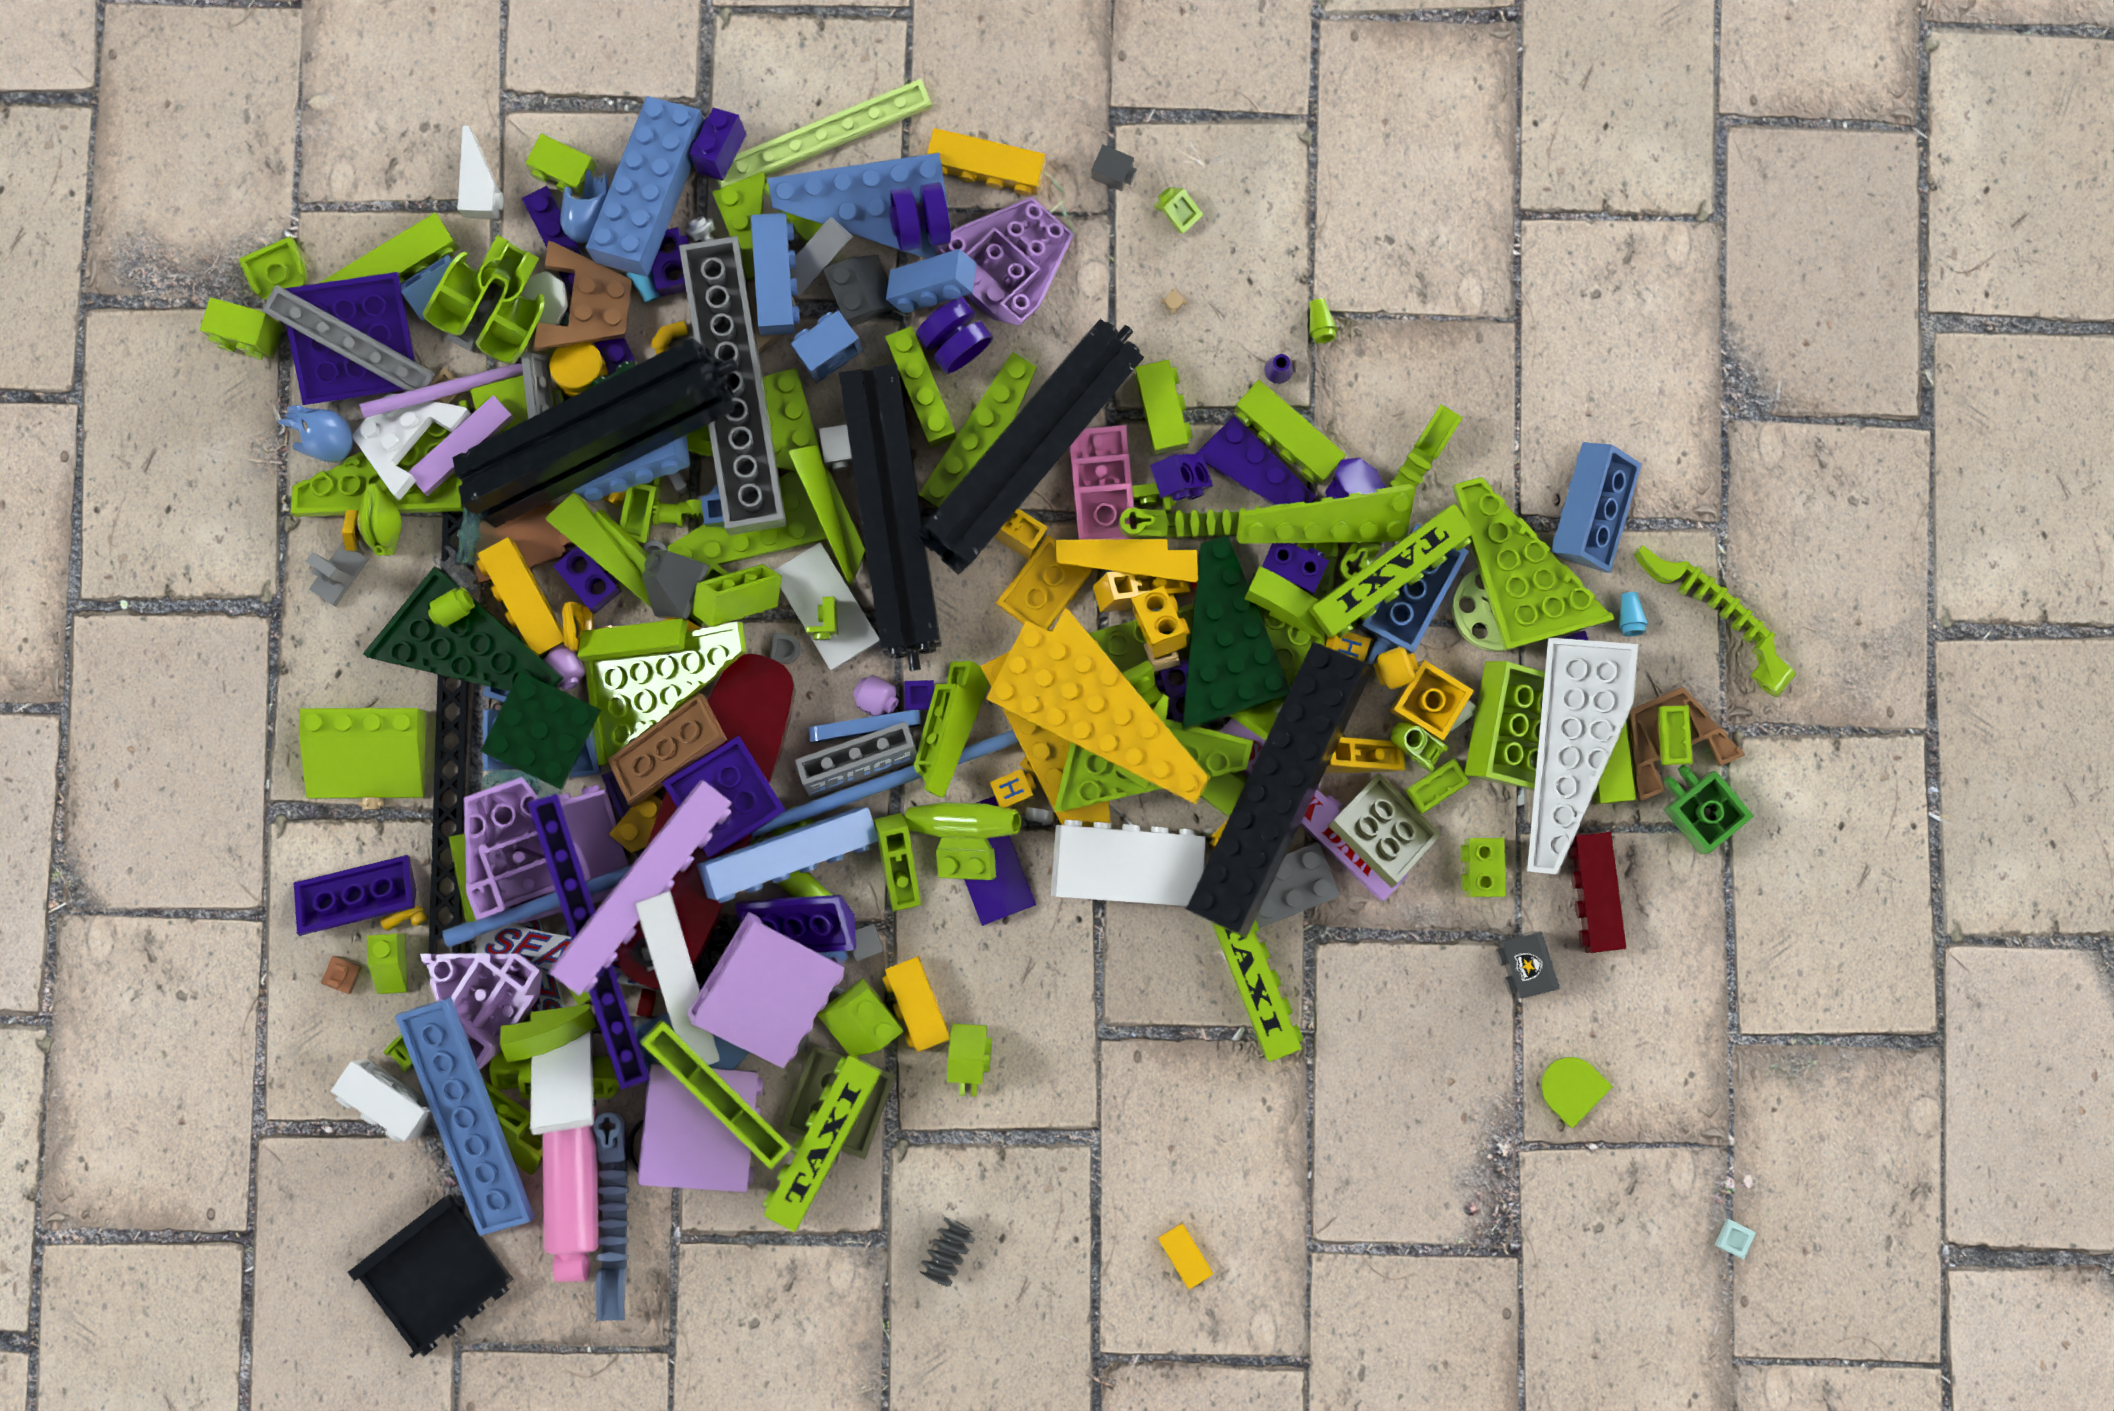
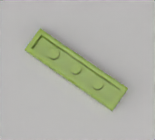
(632, 640)

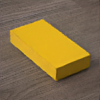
(1185, 1255)

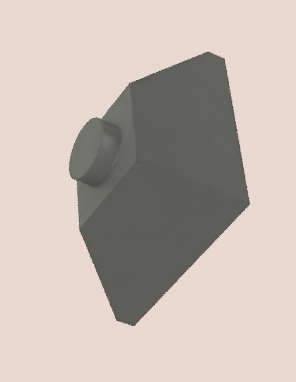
(672, 583)

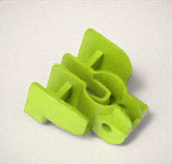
(463, 288)

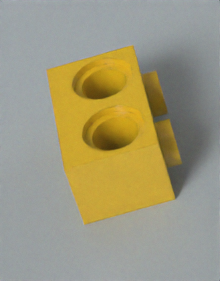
(1156, 622)

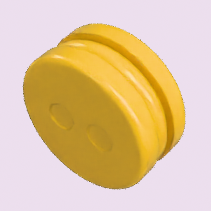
(576, 367)

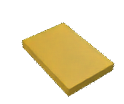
(1043, 587)

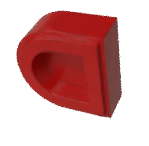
(646, 1003)

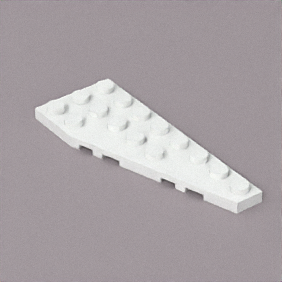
(1582, 715)

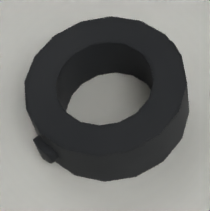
(636, 953)

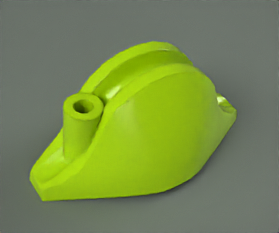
(379, 521)

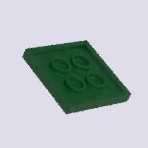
(540, 730)

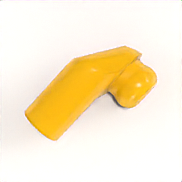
(665, 335)
(415, 915)

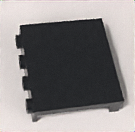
(433, 1275)

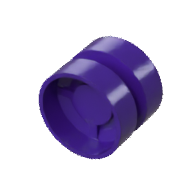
(912, 217)
(951, 330)

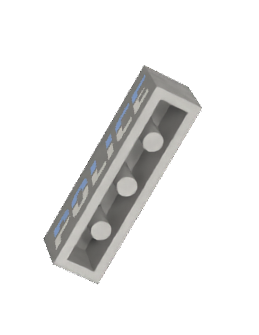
(857, 759)

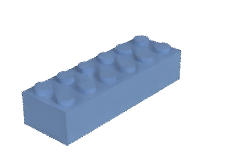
(645, 187)

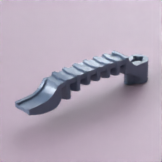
(613, 1275)

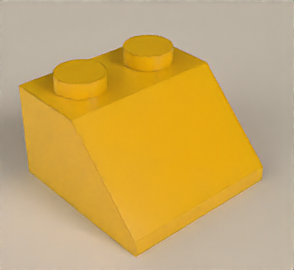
(1431, 700)

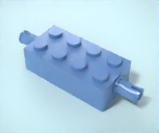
(1410, 613)

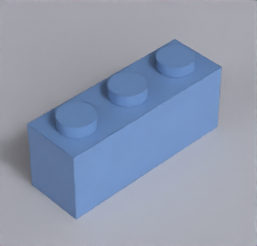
(931, 281)

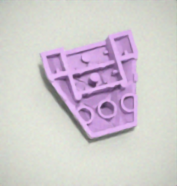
(504, 849)

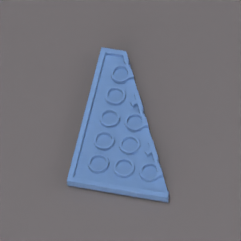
(858, 195)

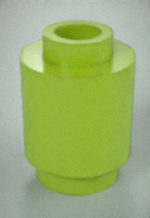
(450, 607)

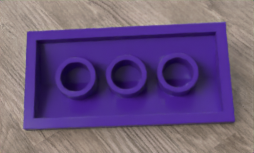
(1008, 890)
(354, 895)
(813, 921)

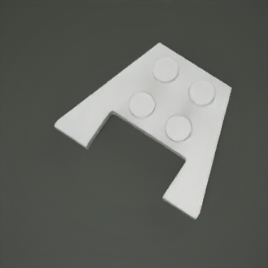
(392, 434)

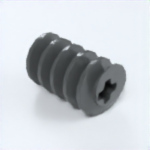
(947, 1252)

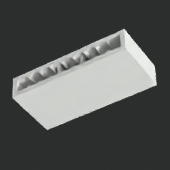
(1126, 863)

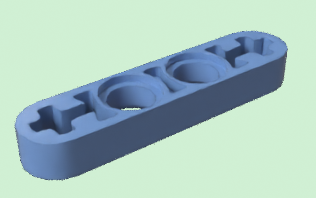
(862, 726)

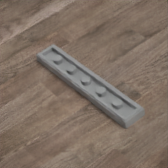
(346, 340)

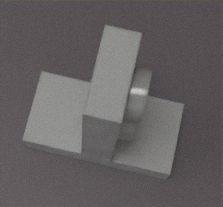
(336, 574)

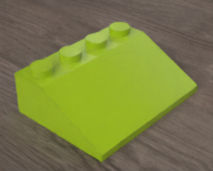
(1507, 725)
(363, 752)

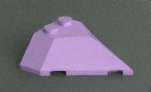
(486, 994)

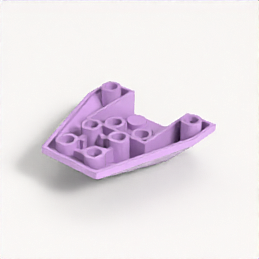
(1014, 256)

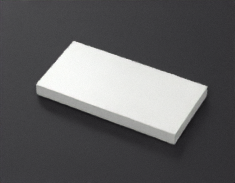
(805, 583)
(563, 1087)

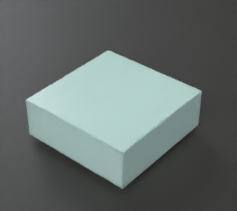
(1735, 1238)

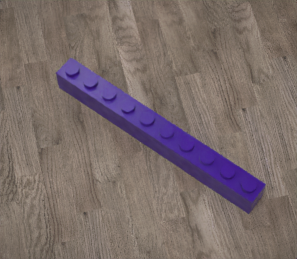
(577, 911)

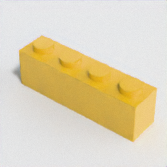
(988, 162)
(521, 594)

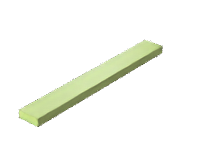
(829, 132)

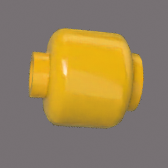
(1396, 668)

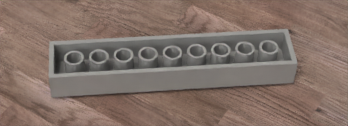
(743, 438)

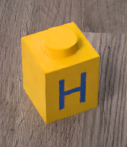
(1350, 645)
(1013, 788)

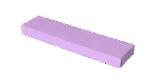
(479, 427)

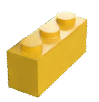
(916, 1004)

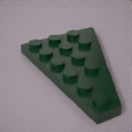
(469, 650)
(1230, 650)

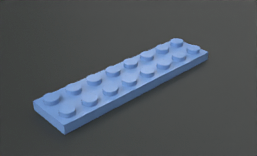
(465, 1116)

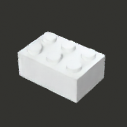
(383, 1100)

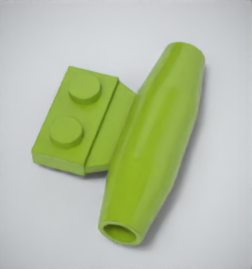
(964, 834)

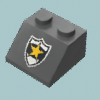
(1527, 965)

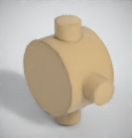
(1173, 301)
(370, 803)

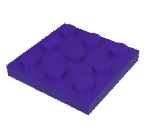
(738, 779)

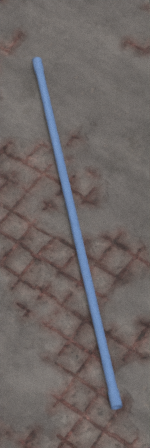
(469, 930)

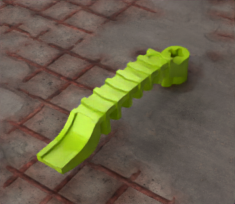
(1425, 450)
(1179, 525)
(1772, 672)

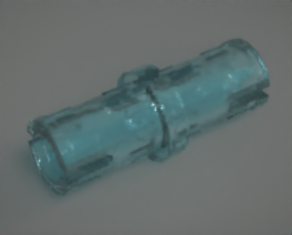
(468, 537)

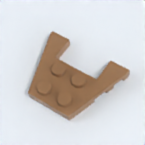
(597, 302)
(1646, 743)

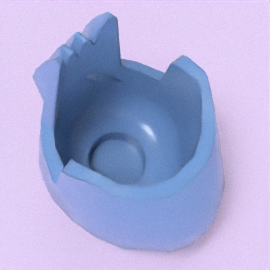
(581, 214)
(327, 433)

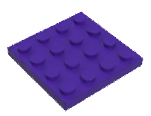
(369, 305)

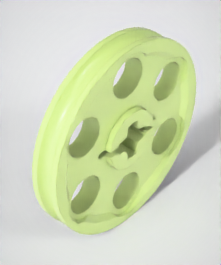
(1480, 614)

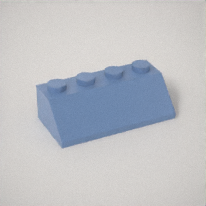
(1596, 506)

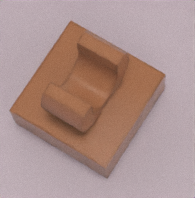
(341, 975)

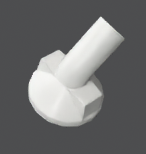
(700, 229)

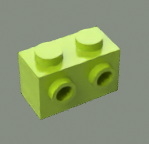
(1483, 867)

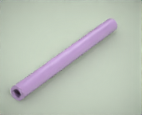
(440, 390)

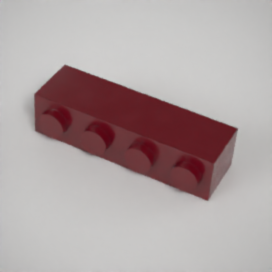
(1597, 893)

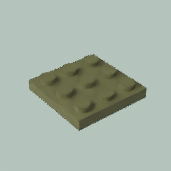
(1384, 830)
(814, 1078)

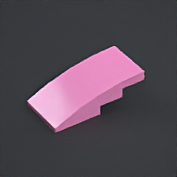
(1101, 482)

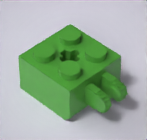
(1710, 792)

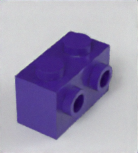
(717, 143)
(1296, 565)

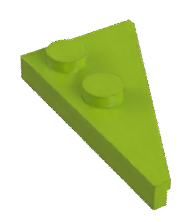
(736, 206)

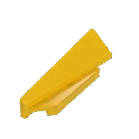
(1131, 556)

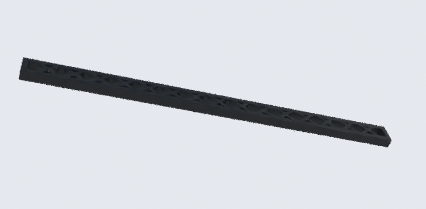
(460, 778)

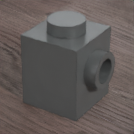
(1113, 168)

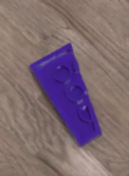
(1246, 460)

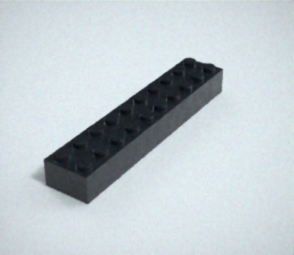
(1279, 789)

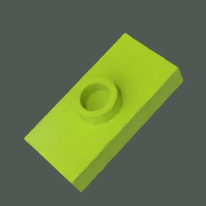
(1675, 735)
(1437, 786)

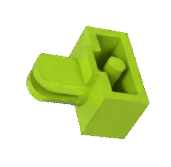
(968, 1056)

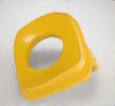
(585, 620)

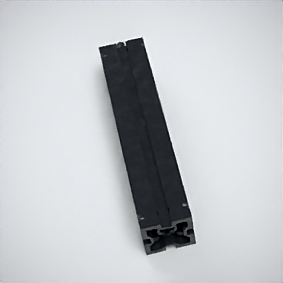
(595, 432)
(1030, 445)
(890, 513)

